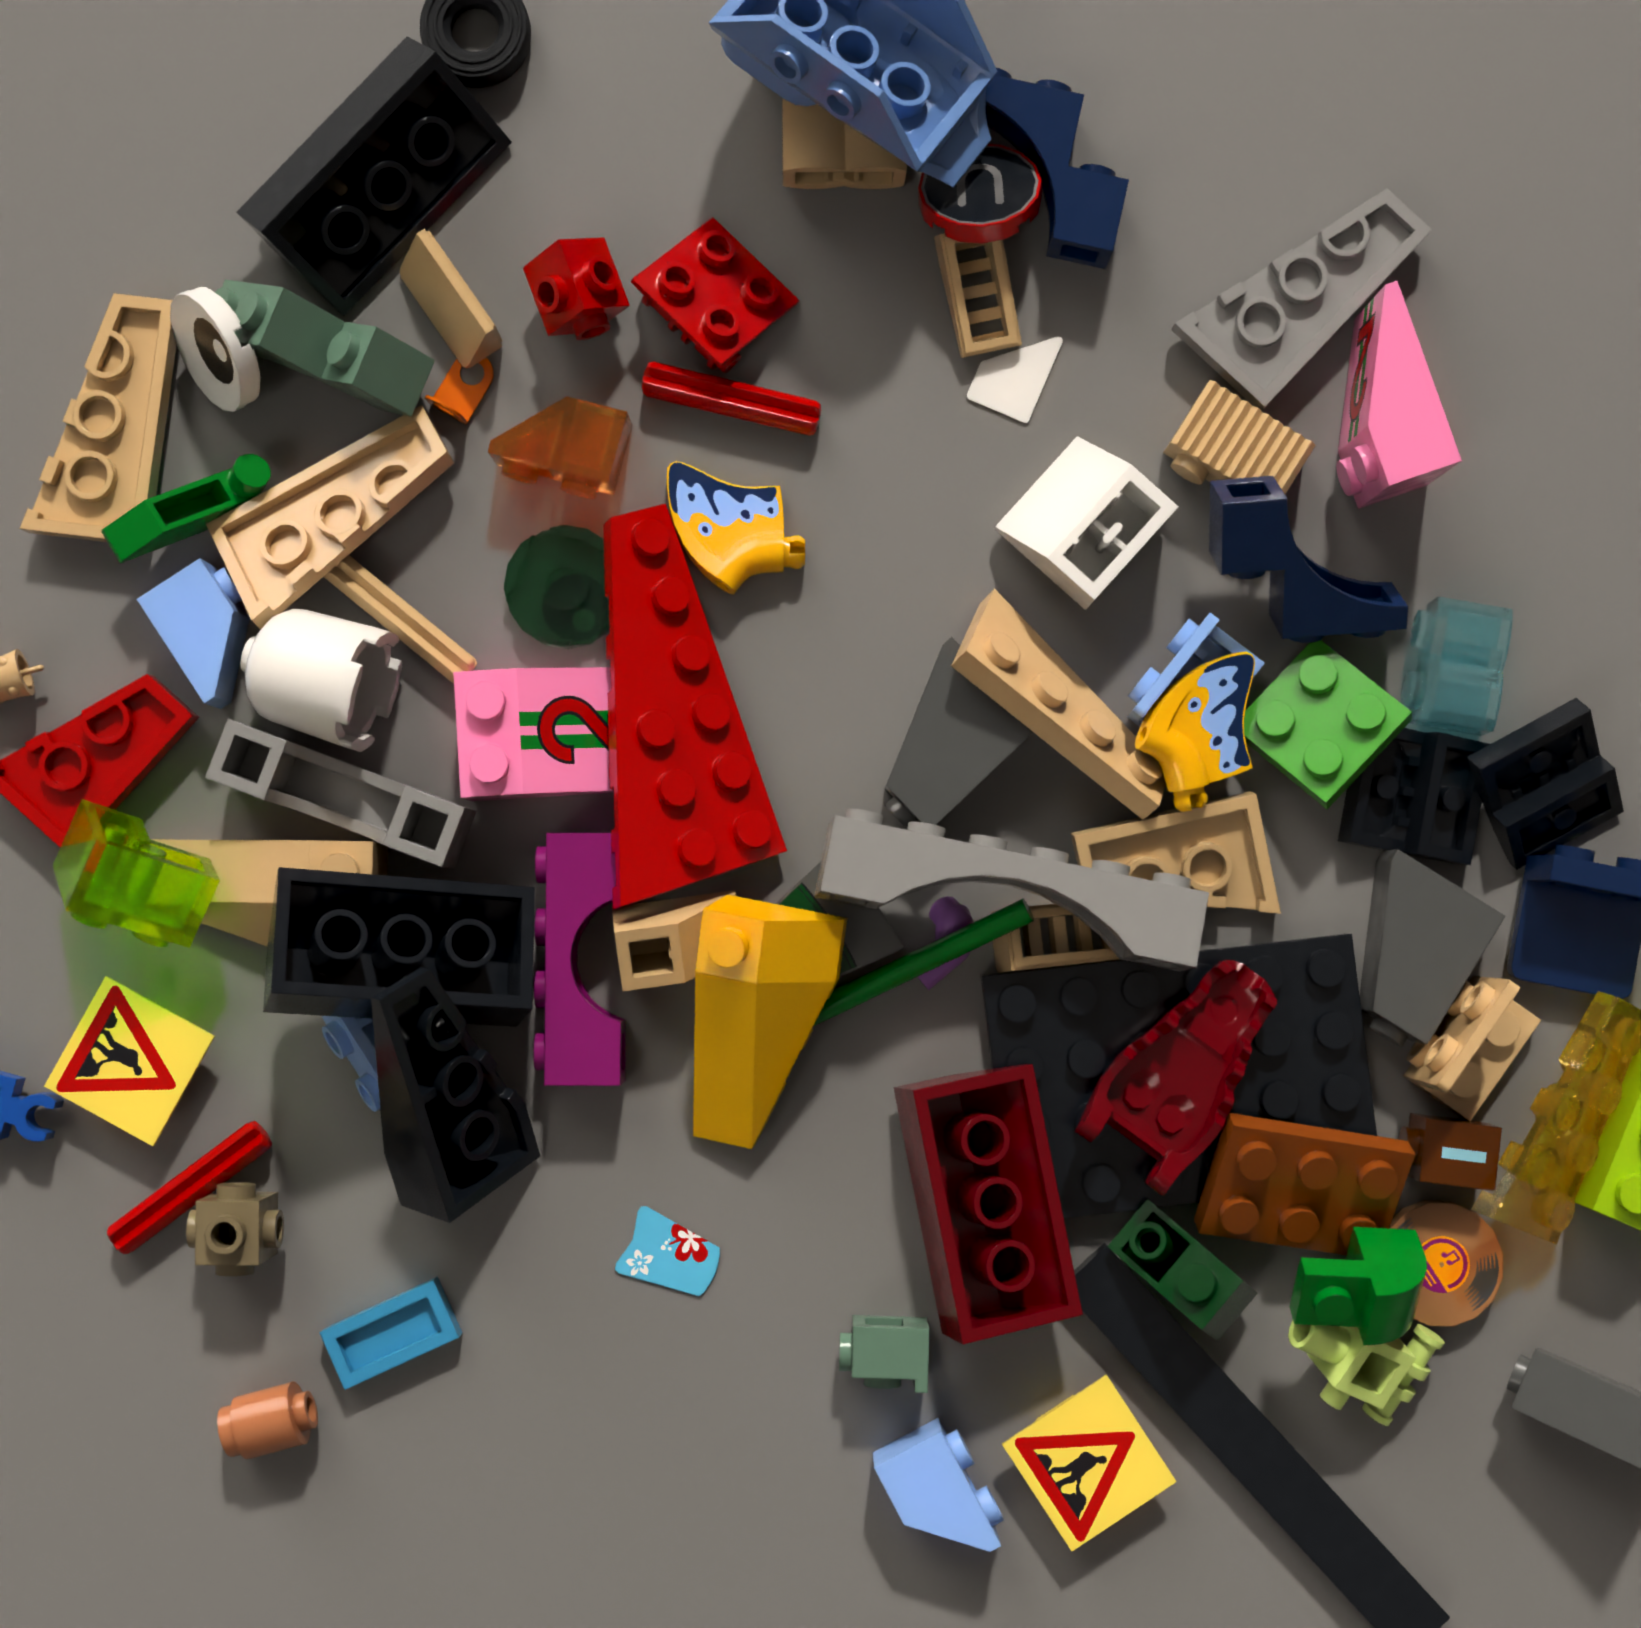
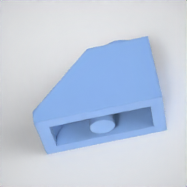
(202, 627)

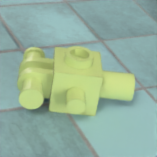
(1368, 1372)

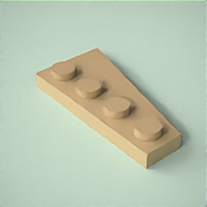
(316, 518)
(1042, 692)

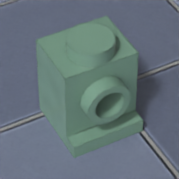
(887, 1351)

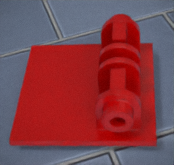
(714, 294)

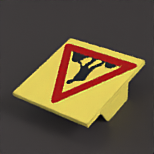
(129, 1061)
(1088, 1462)

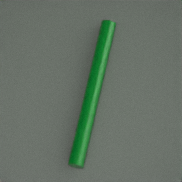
(926, 958)

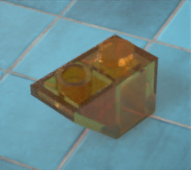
(567, 443)

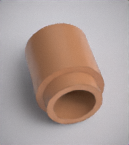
(267, 1421)

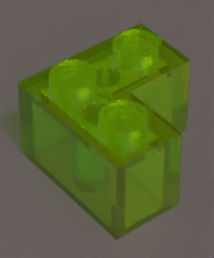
(125, 879)

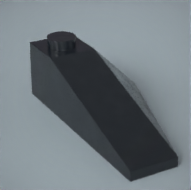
(443, 1108)

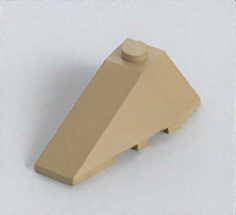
(249, 874)

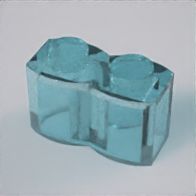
(1458, 665)

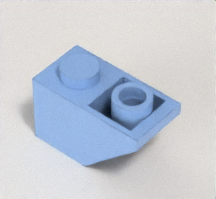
(933, 1490)

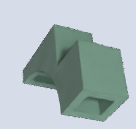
(320, 345)

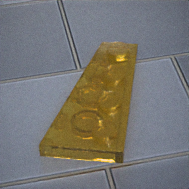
(1569, 1117)

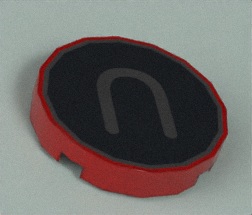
(987, 201)

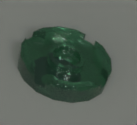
(559, 587)

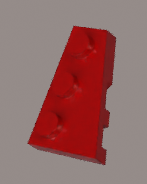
(94, 755)

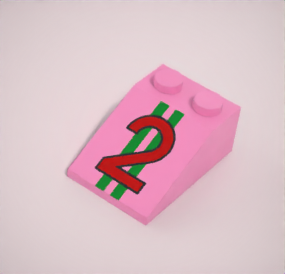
(1392, 415)
(532, 732)

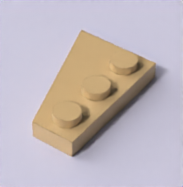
(1212, 845)

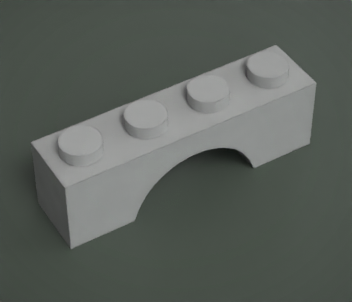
(340, 794)

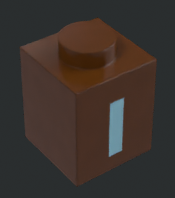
(1453, 1151)

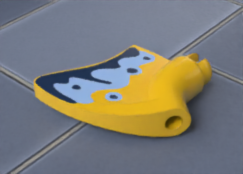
(730, 527)
(1199, 728)

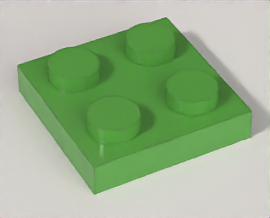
(1323, 722)

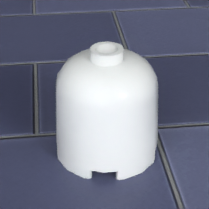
(322, 675)

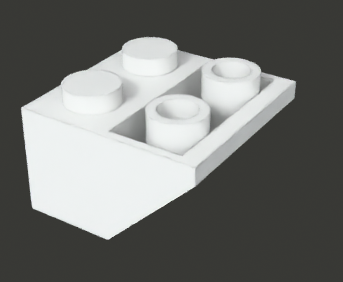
(1085, 519)

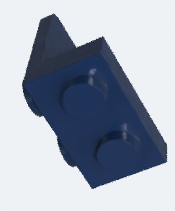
(1578, 923)

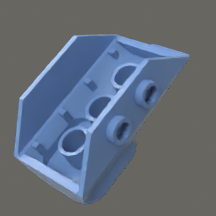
(887, 68)

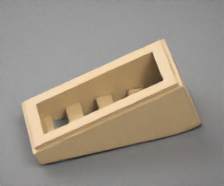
(956, 296)
(1009, 948)

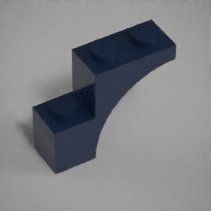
(1080, 202)
(1305, 600)

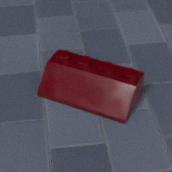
(988, 1202)

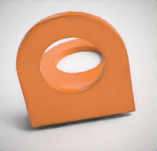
(459, 398)

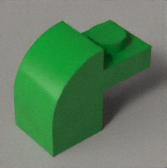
(1368, 1290)

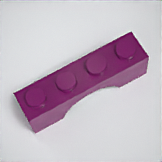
(581, 1038)

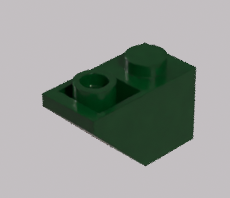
(1182, 1270)

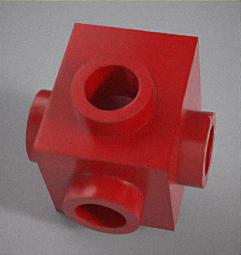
(576, 287)

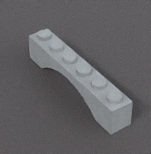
(1137, 917)

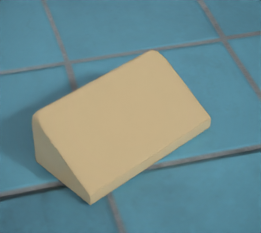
(448, 301)

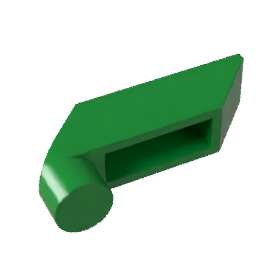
(186, 509)

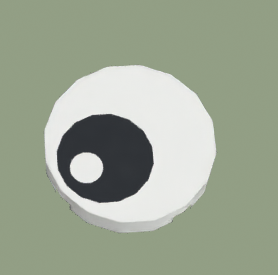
(211, 350)

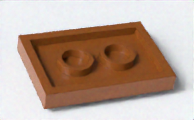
(1300, 1183)

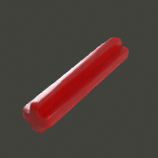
(731, 398)
(188, 1187)

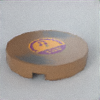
(1460, 1258)

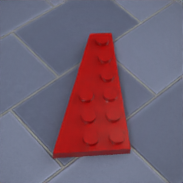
(677, 745)

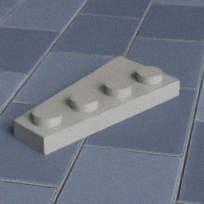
(1285, 313)

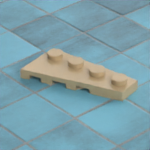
(113, 428)

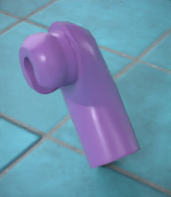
(948, 917)

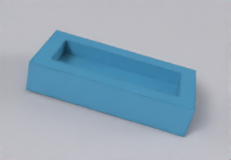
(391, 1333)

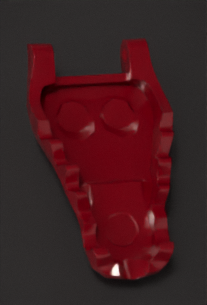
(1181, 1076)

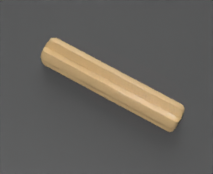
(400, 618)

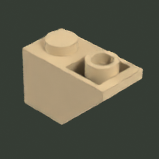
(660, 940)

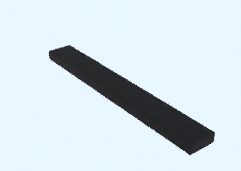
(1251, 1447)

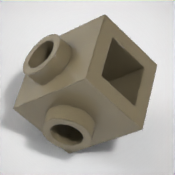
(256, 1223)

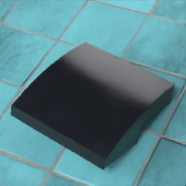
(1546, 783)
(1416, 799)

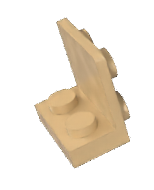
(1472, 1045)

